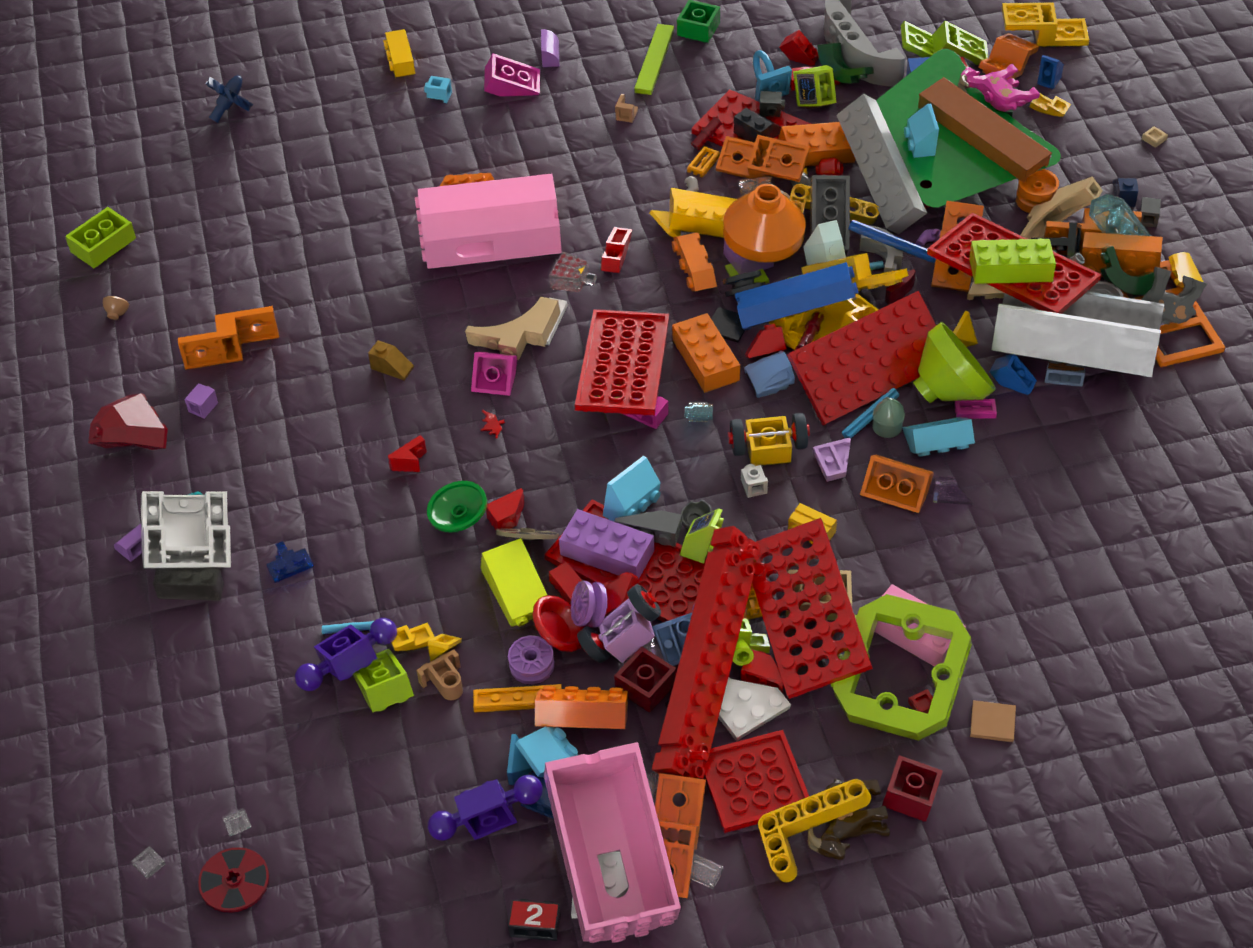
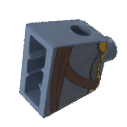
(1064, 373)

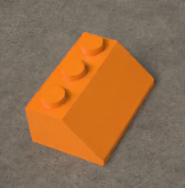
(896, 483)

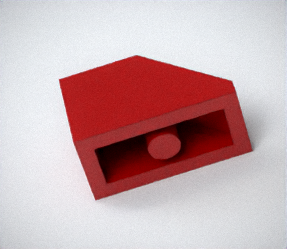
(767, 341)
(506, 511)
(762, 671)

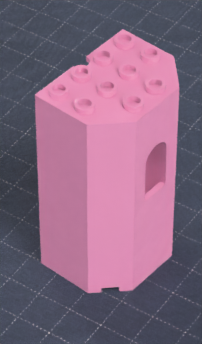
(488, 221)
(602, 808)

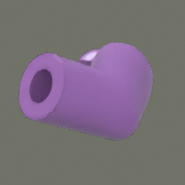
(928, 236)

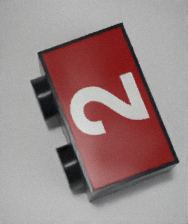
(534, 920)

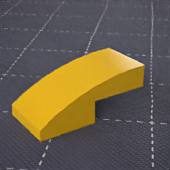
(1054, 107)
(412, 638)

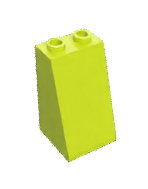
(513, 580)

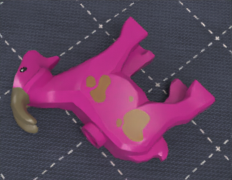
(997, 89)

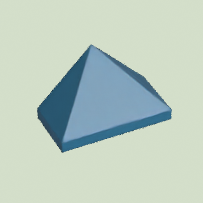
(517, 763)

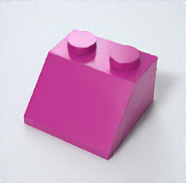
(493, 373)

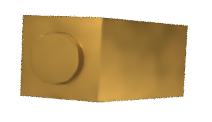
(389, 360)

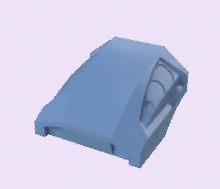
(770, 374)
(671, 637)

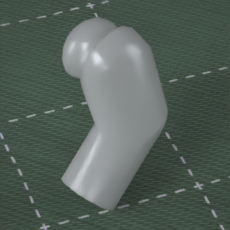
(692, 184)

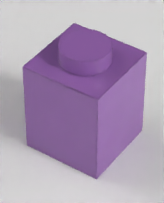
(201, 400)

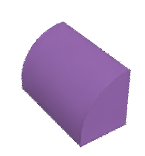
(549, 49)
(131, 544)

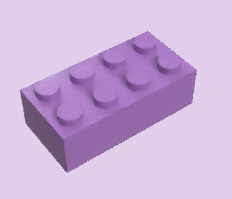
(606, 544)

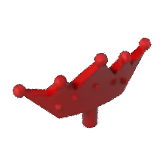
(492, 424)

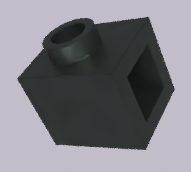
(771, 104)

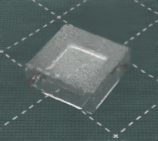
(148, 862)

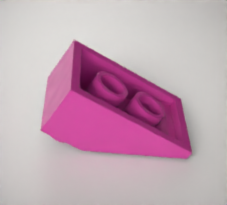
(510, 77)

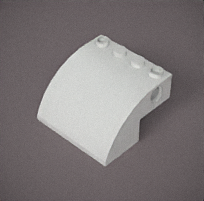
(185, 530)

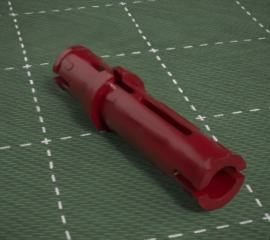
(811, 329)

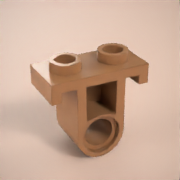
(443, 673)

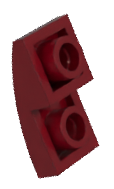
(899, 290)

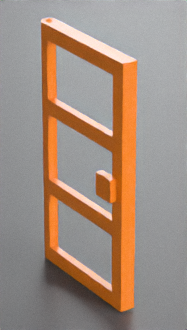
(1200, 319)

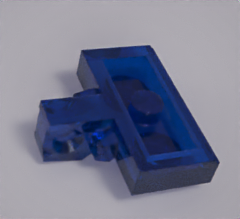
(288, 563)

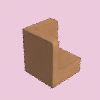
(624, 111)

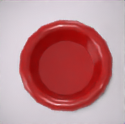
(555, 623)

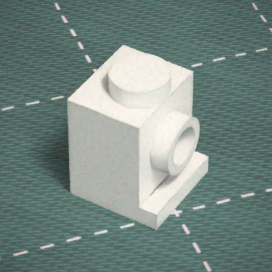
(754, 476)

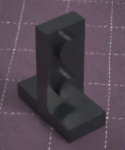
(1072, 242)

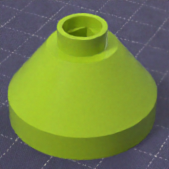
(950, 369)

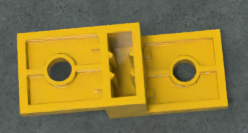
(1043, 20)
(862, 272)

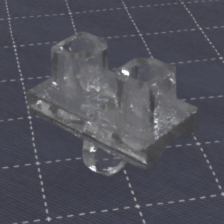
(749, 185)

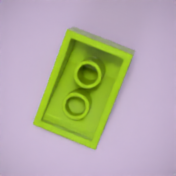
(383, 682)

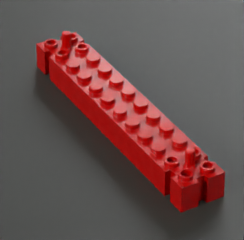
(707, 655)

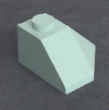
(824, 244)

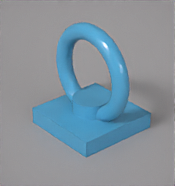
(773, 80)

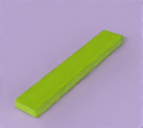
(654, 59)

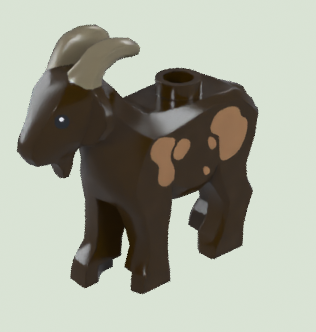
(850, 825)

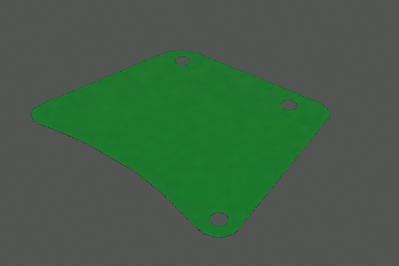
(957, 166)

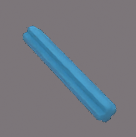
(867, 416)

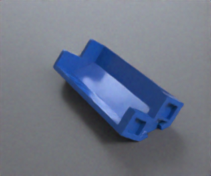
(796, 295)

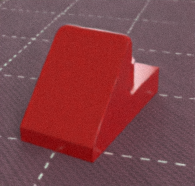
(407, 456)

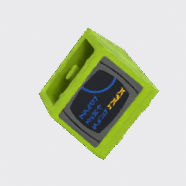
(815, 86)
(699, 536)

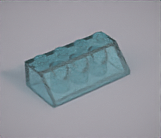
(1115, 216)

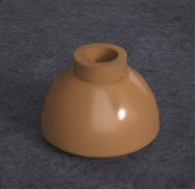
(115, 306)

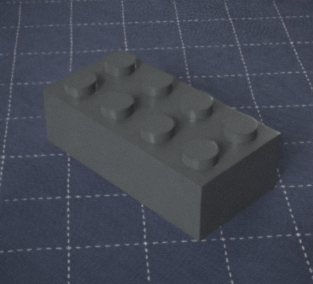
(831, 202)

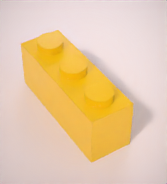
(399, 53)

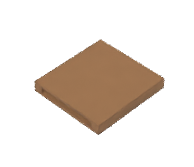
(993, 721)

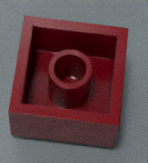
(646, 678)
(912, 788)

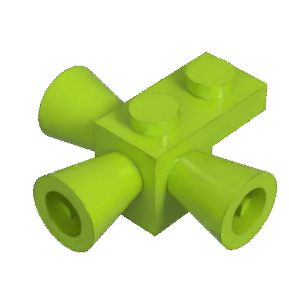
(747, 641)

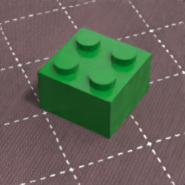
(698, 21)

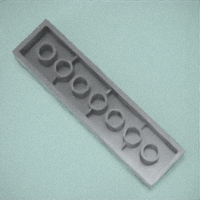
(881, 164)

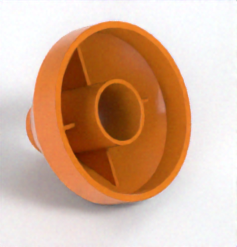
(764, 225)

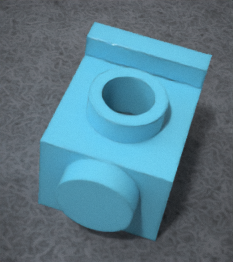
(438, 88)

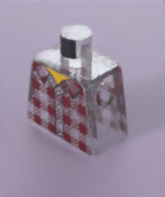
(571, 274)

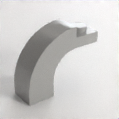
(891, 255)

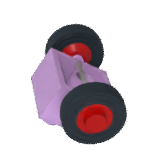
(623, 629)

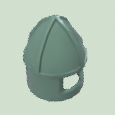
(888, 418)

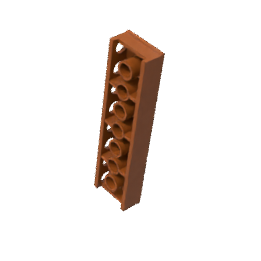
(984, 129)

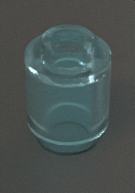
(699, 411)

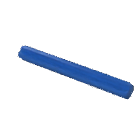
(890, 240)

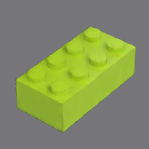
(1012, 261)

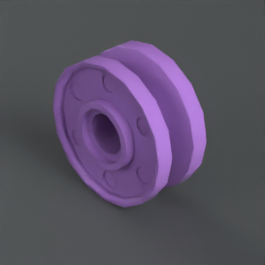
(588, 604)
(535, 670)

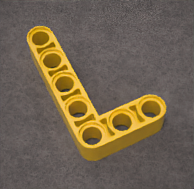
(859, 205)
(806, 820)

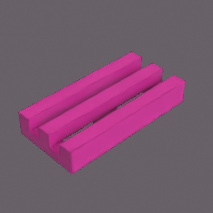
(972, 410)

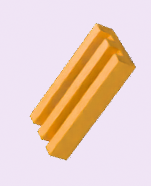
(706, 163)

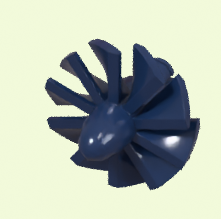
(227, 96)

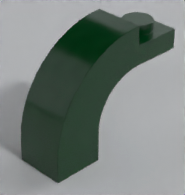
(831, 55)
(1115, 275)

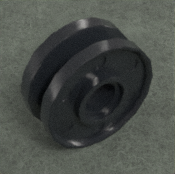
(742, 282)

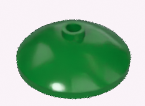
(457, 506)

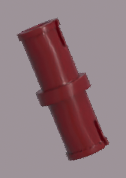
(706, 133)

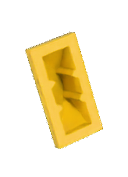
(662, 219)
(965, 330)
(441, 644)

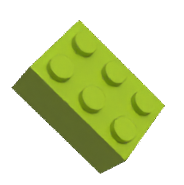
(100, 237)

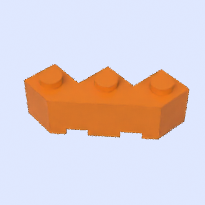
(694, 262)

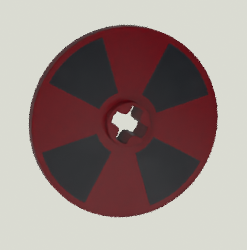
(221, 892)

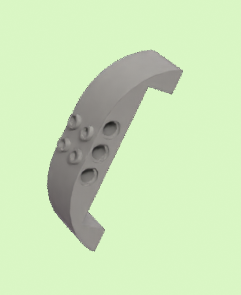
(857, 49)

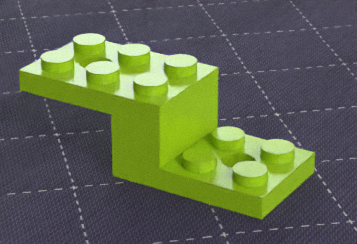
(945, 37)

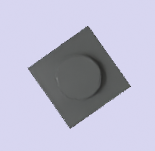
(1150, 211)

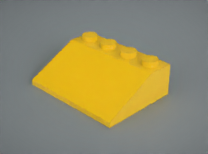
(697, 212)

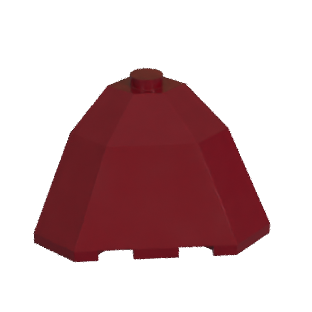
(128, 423)

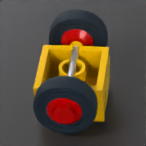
(768, 438)

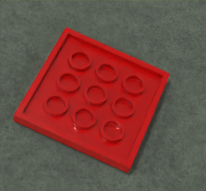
(752, 779)

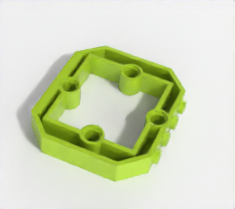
(899, 719)

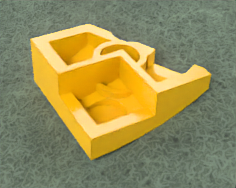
(1183, 265)

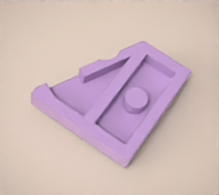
(833, 458)

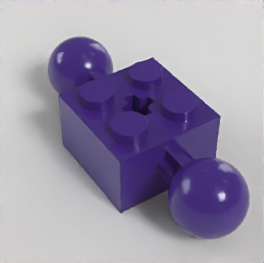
(345, 653)
(485, 808)

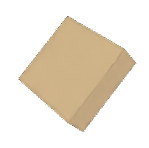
(1154, 136)

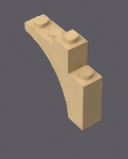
(1062, 205)
(511, 337)

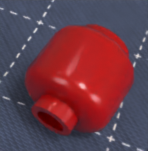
(829, 166)

